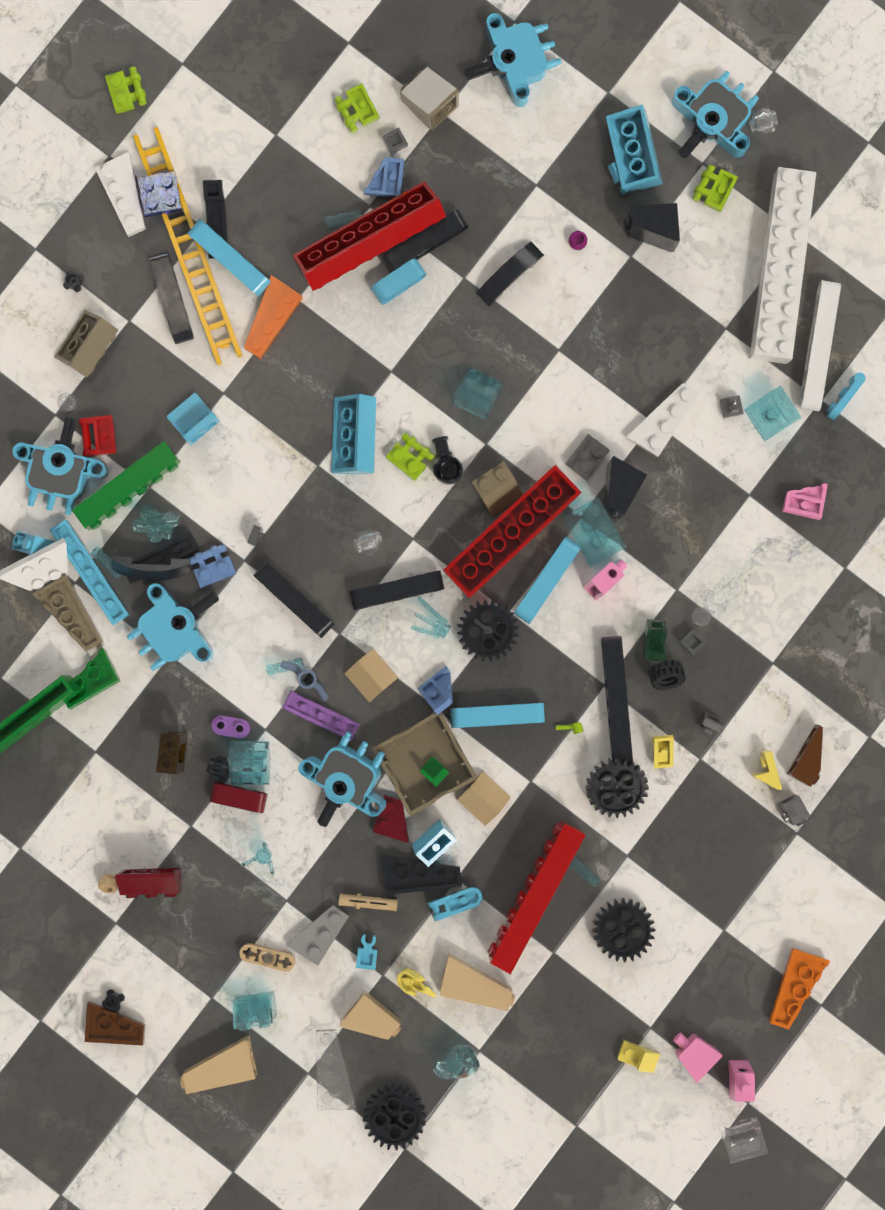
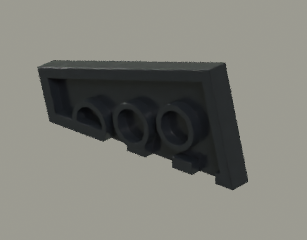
(410, 875)

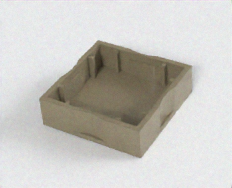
(412, 749)

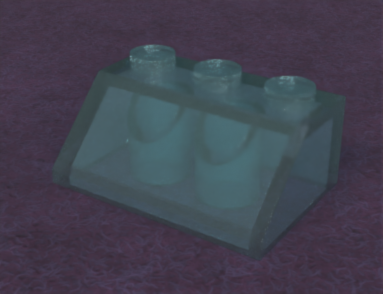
(594, 532)

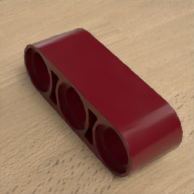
(238, 797)

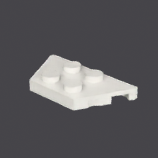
(38, 568)

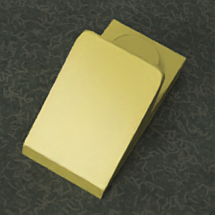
(663, 751)
(770, 775)
(638, 1056)

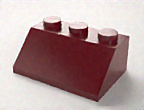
(149, 882)

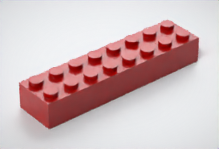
(369, 235)
(512, 531)
(535, 897)

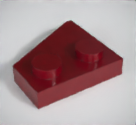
(392, 820)

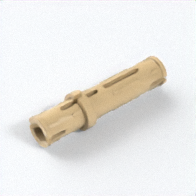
(344, 900)

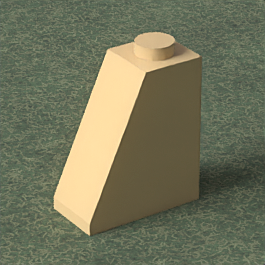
(371, 1018)

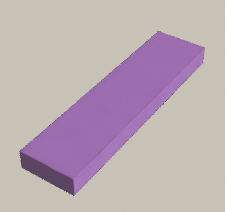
(320, 715)

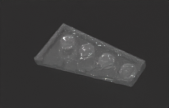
(333, 1083)

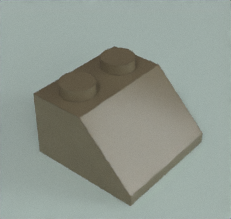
(497, 488)

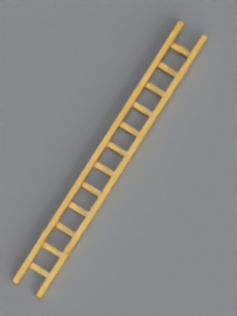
(182, 258)

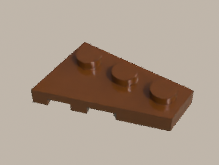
(112, 1027)

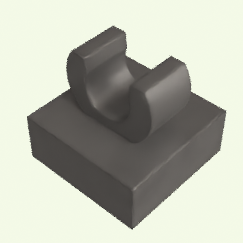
(731, 406)
(711, 723)

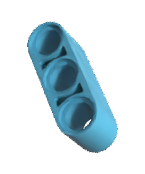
(398, 281)

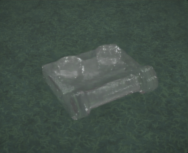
(747, 1146)

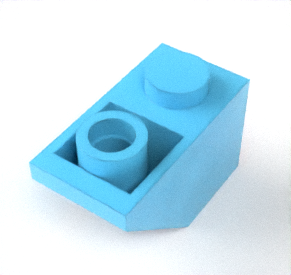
(29, 543)

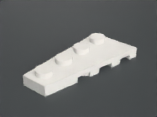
(121, 188)
(660, 425)

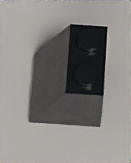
(654, 225)
(621, 487)

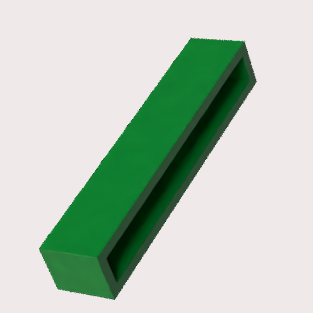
(126, 486)
(37, 710)

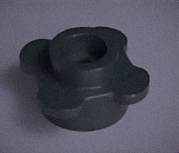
(70, 276)
(115, 1006)

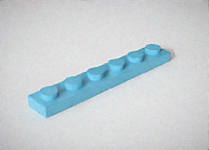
(90, 573)

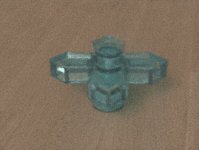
(156, 524)

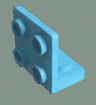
(193, 419)

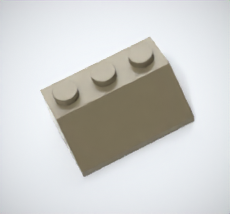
(86, 343)

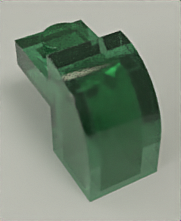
(654, 640)

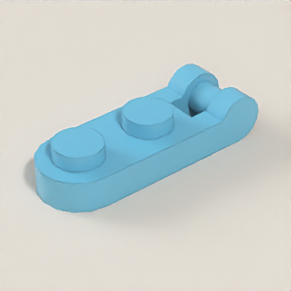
(846, 395)
(456, 902)

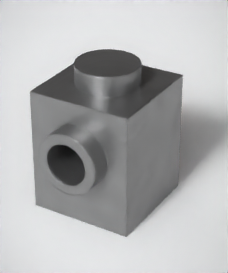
(794, 810)

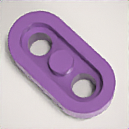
(230, 726)

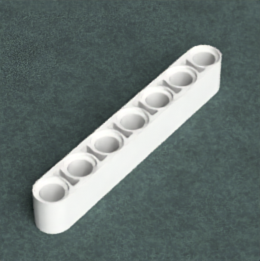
(819, 345)

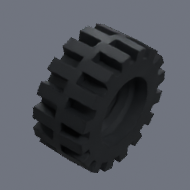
(667, 675)

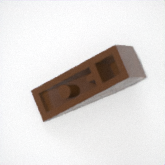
(808, 761)

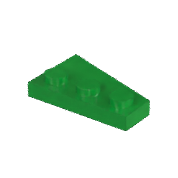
(94, 679)

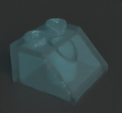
(772, 413)

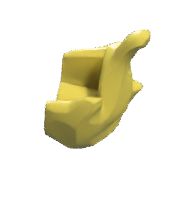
(410, 980)

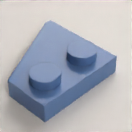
(387, 180)
(438, 690)

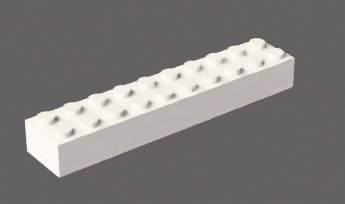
(782, 265)

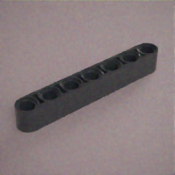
(616, 698)

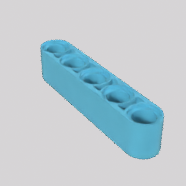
(229, 257)
(547, 580)
(497, 715)

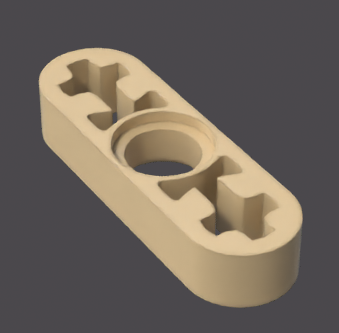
(280, 965)

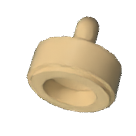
(108, 883)

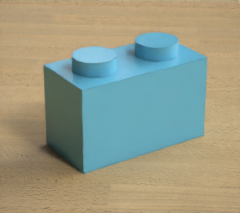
(433, 842)

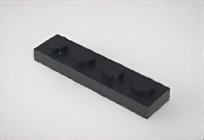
(175, 549)

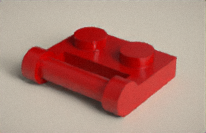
(104, 436)

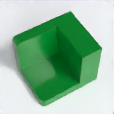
(434, 771)

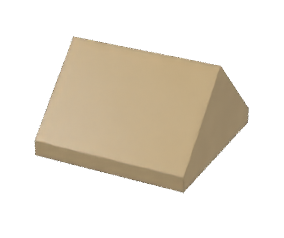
(371, 675)
(484, 798)

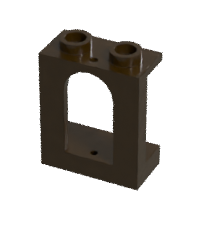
(169, 756)

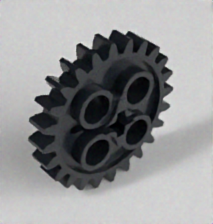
(476, 644)
(616, 803)
(633, 945)
(382, 1129)

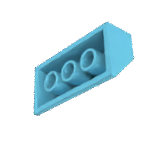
(634, 149)
(353, 434)

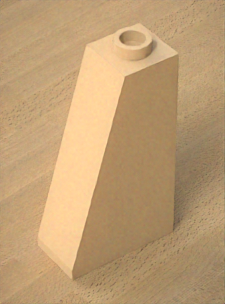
(472, 985)
(223, 1068)

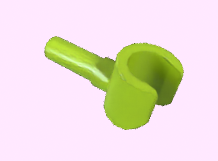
(576, 727)

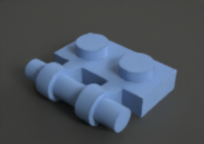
(215, 571)

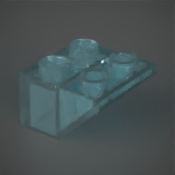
(477, 393)
(249, 762)
(254, 1011)

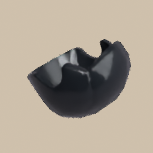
(448, 470)

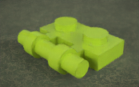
(120, 91)
(362, 105)
(720, 190)
(408, 462)

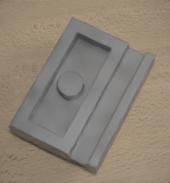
(587, 457)

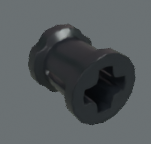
(441, 447)

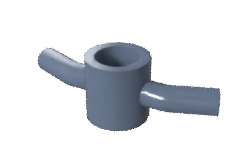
(299, 672)

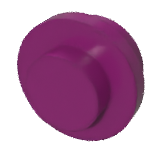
(578, 240)

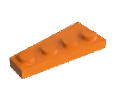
(273, 313)
(796, 985)

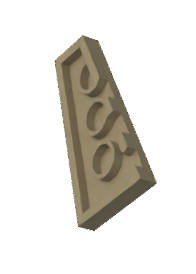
(66, 606)

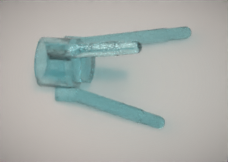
(440, 628)
(262, 856)

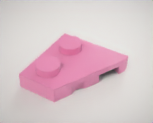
(806, 502)

